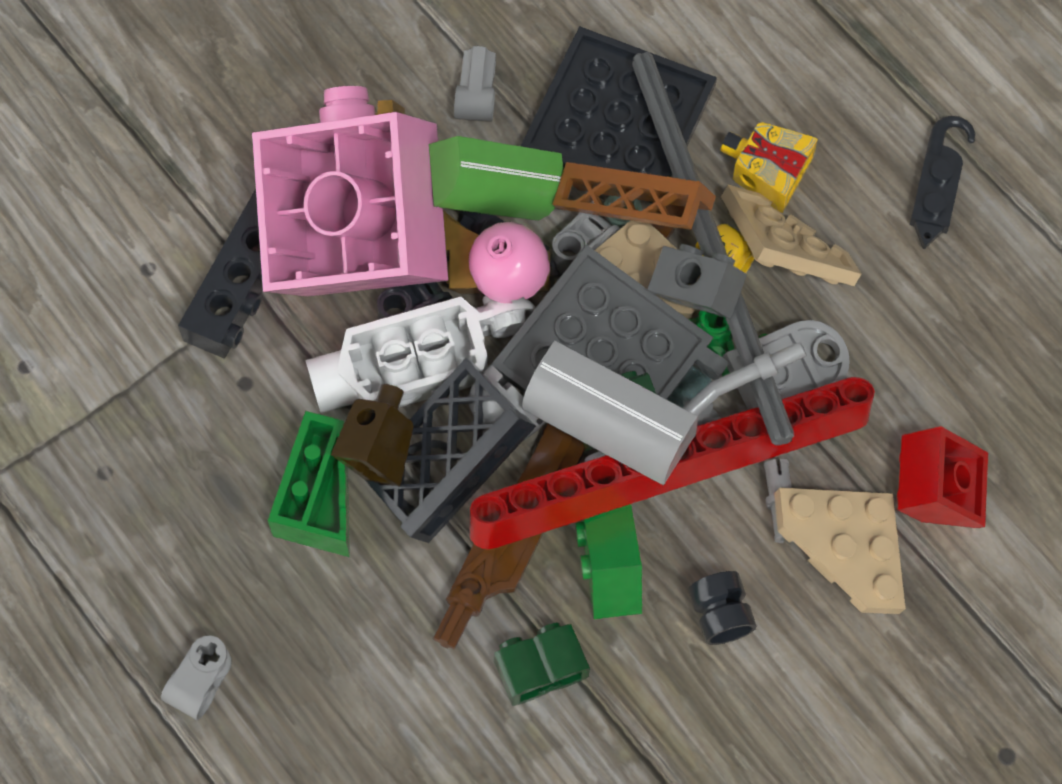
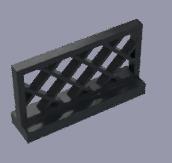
(473, 467)

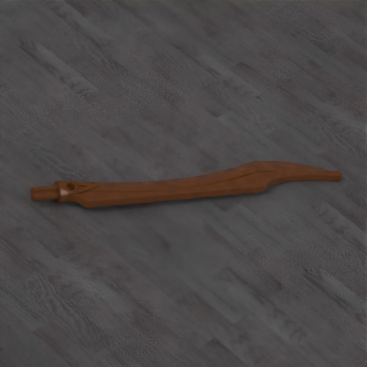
(501, 569)

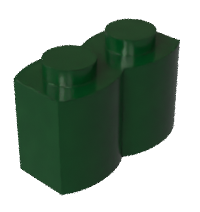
(541, 663)

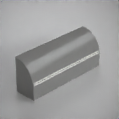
(609, 412)

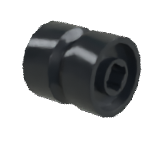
(723, 612)

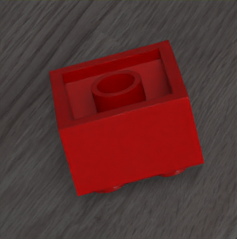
(942, 479)

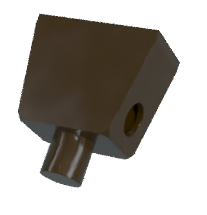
(376, 438)

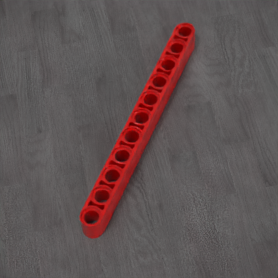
(715, 450)

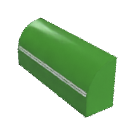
(494, 177)

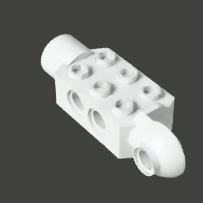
(412, 351)

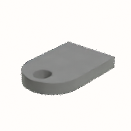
(804, 373)

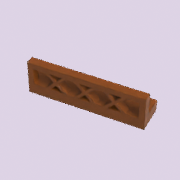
(632, 186)

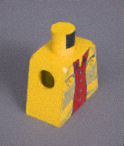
(770, 161)

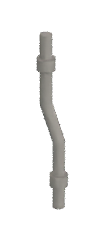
(763, 366)

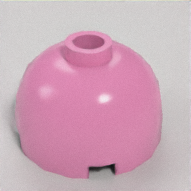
(508, 262)

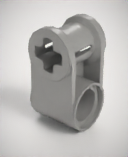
(583, 230)
(195, 682)

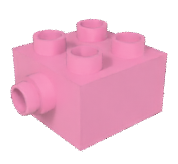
(348, 201)

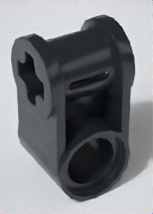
(410, 298)

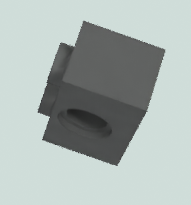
(713, 292)

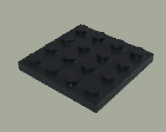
(600, 113)

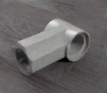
(476, 93)

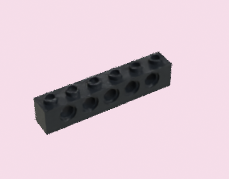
(221, 333)

